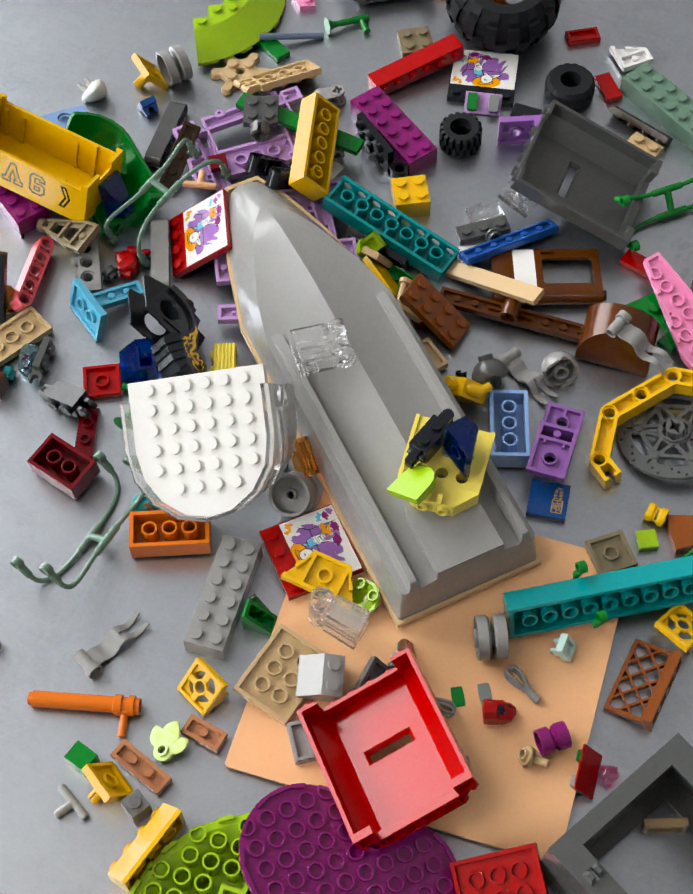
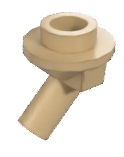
(527, 756)

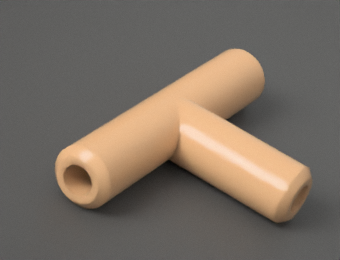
(200, 184)

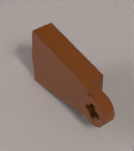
(680, 533)

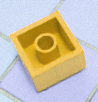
(411, 195)

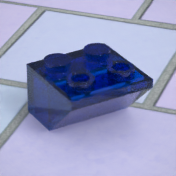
(137, 362)

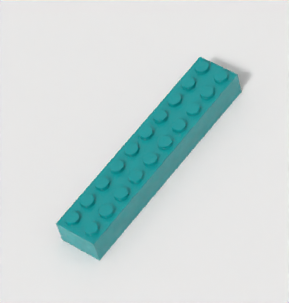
(616, 592)

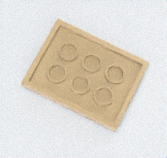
(273, 674)

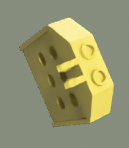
(450, 496)

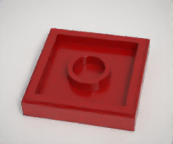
(102, 381)

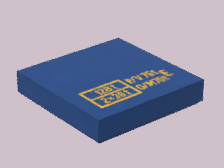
(548, 500)

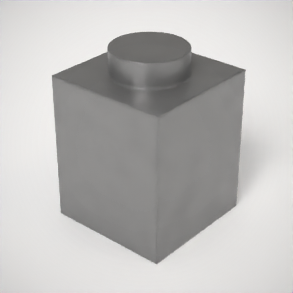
(136, 807)

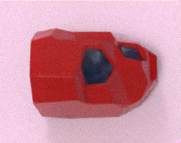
(497, 712)

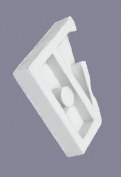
(631, 57)

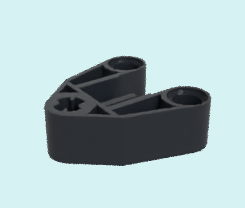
(274, 168)

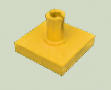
(149, 73)
(107, 782)

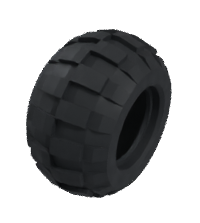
(503, 25)

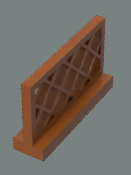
(660, 691)

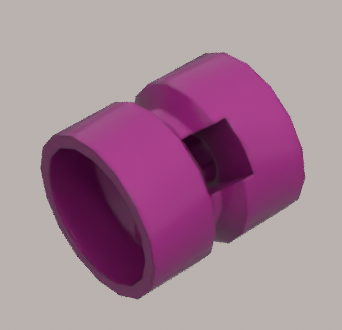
(549, 739)

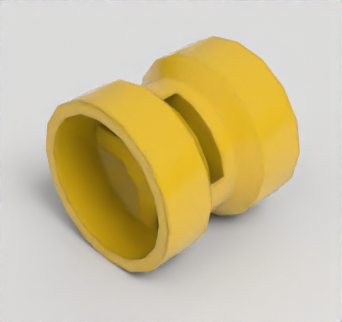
(652, 512)

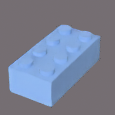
(510, 422)

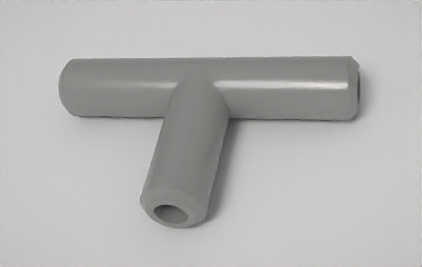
(71, 803)

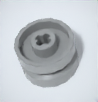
(174, 65)
(293, 494)
(491, 637)

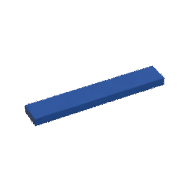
(508, 242)

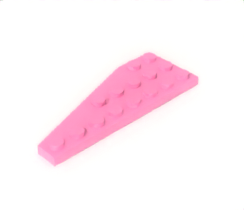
(675, 302)

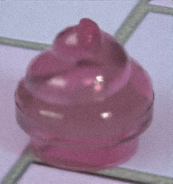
(608, 774)

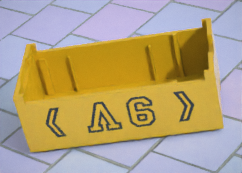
(52, 163)

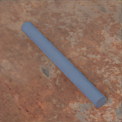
(290, 36)

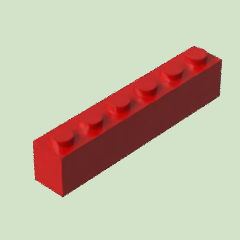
(417, 64)

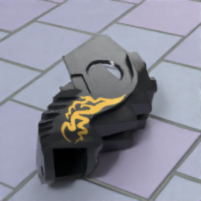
(178, 347)

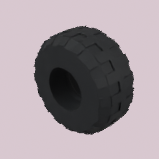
(570, 85)

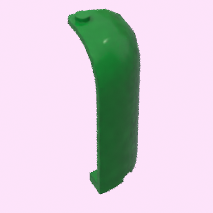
(109, 135)

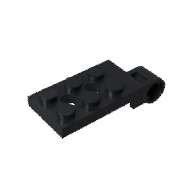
(379, 149)

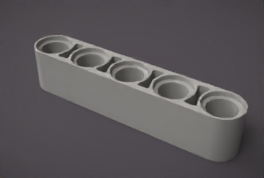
(160, 251)

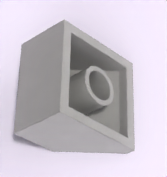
(320, 677)

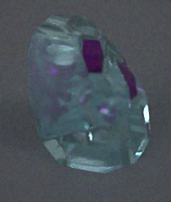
(26, 358)

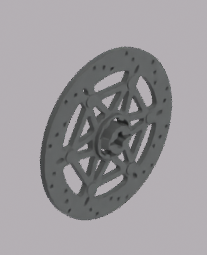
(673, 437)

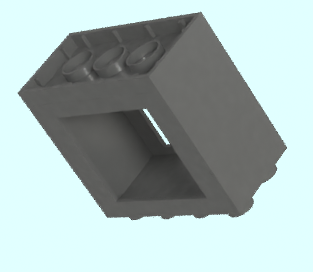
(661, 778)

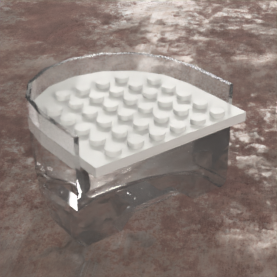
(208, 439)

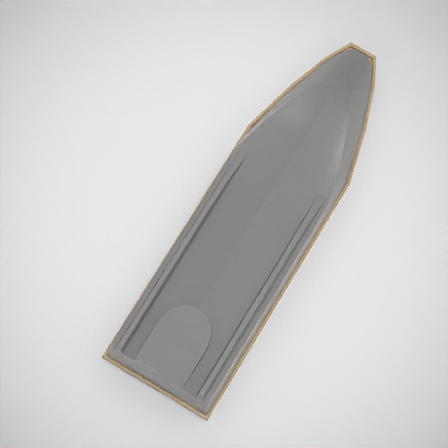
(360, 417)

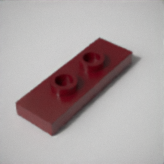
(87, 432)

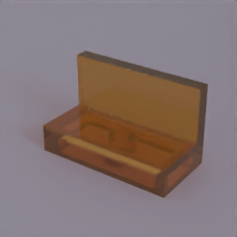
(304, 458)

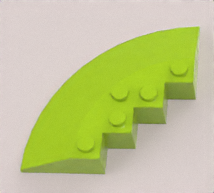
(234, 27)
(198, 862)

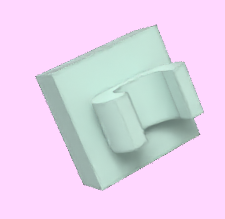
(565, 647)

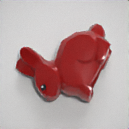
(128, 261)

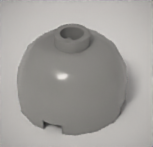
(559, 369)

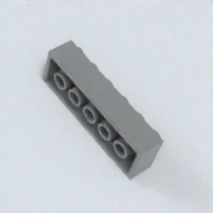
(223, 598)

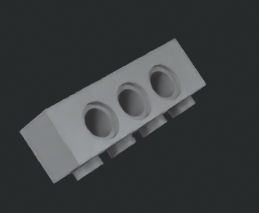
(90, 267)

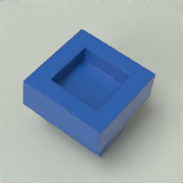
(148, 103)

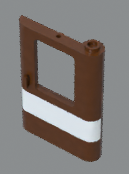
(527, 267)

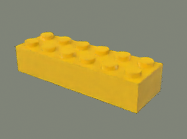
(314, 147)

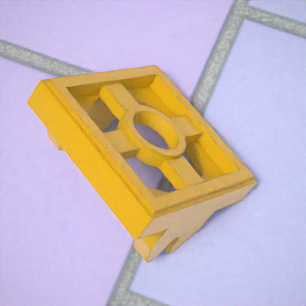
(662, 625)
(192, 676)

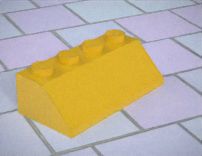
(150, 840)

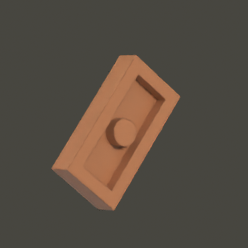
(204, 733)

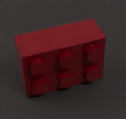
(63, 466)

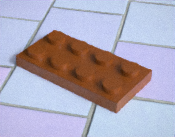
(435, 311)

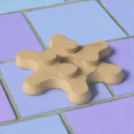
(234, 66)

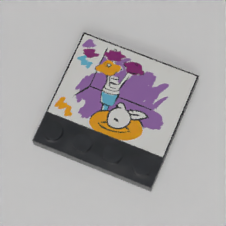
(484, 73)

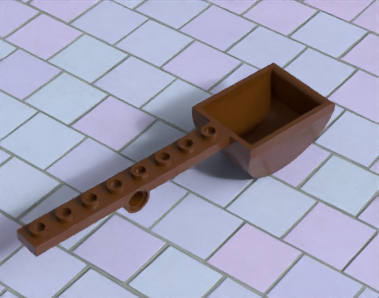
(592, 339)

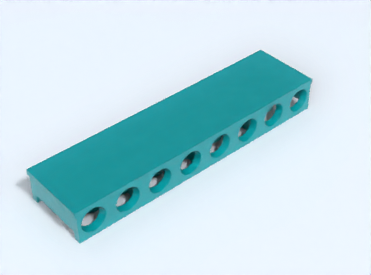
(404, 239)

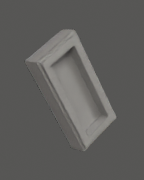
(299, 743)

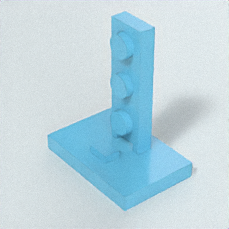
(91, 307)

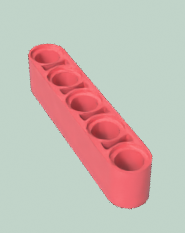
(32, 274)

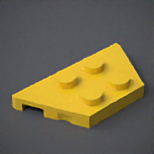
(321, 571)

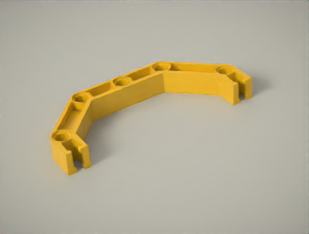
(627, 407)

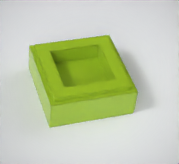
(646, 540)

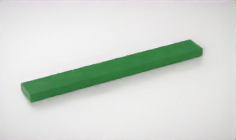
(290, 120)

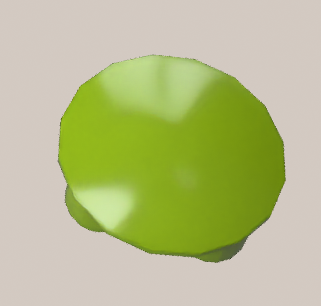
(366, 594)

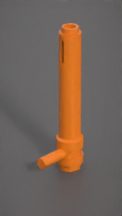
(116, 704)

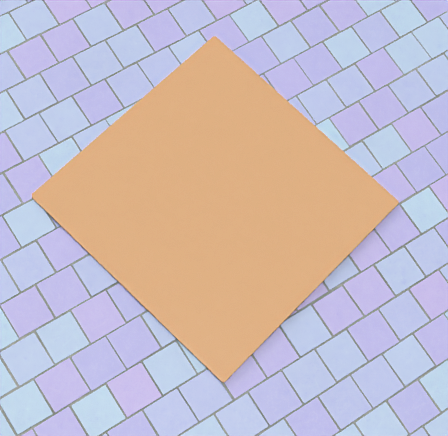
(512, 800)

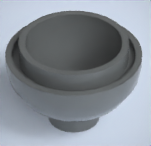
(488, 367)

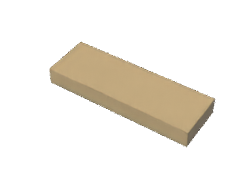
(377, 257)

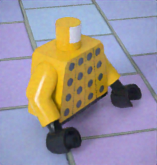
(468, 390)

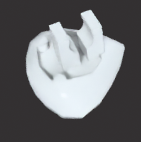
(94, 91)

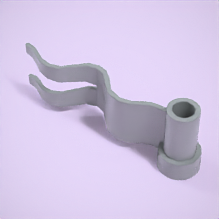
(637, 338)
(524, 375)
(108, 648)

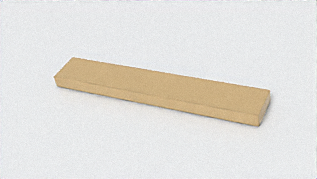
(495, 283)

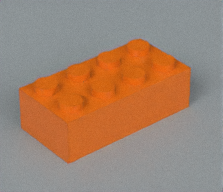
(161, 534)

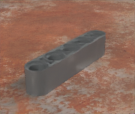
(163, 138)

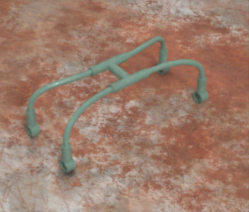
(168, 193)
(93, 535)

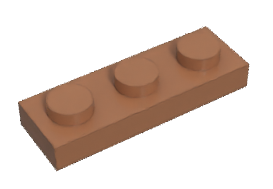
(141, 767)

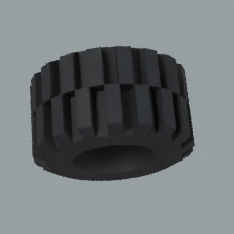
(462, 144)

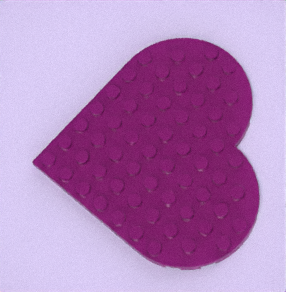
(302, 846)

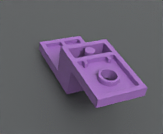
(522, 124)
(555, 442)

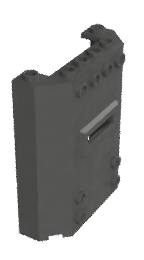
(603, 166)

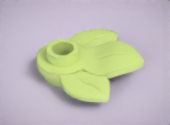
(169, 739)

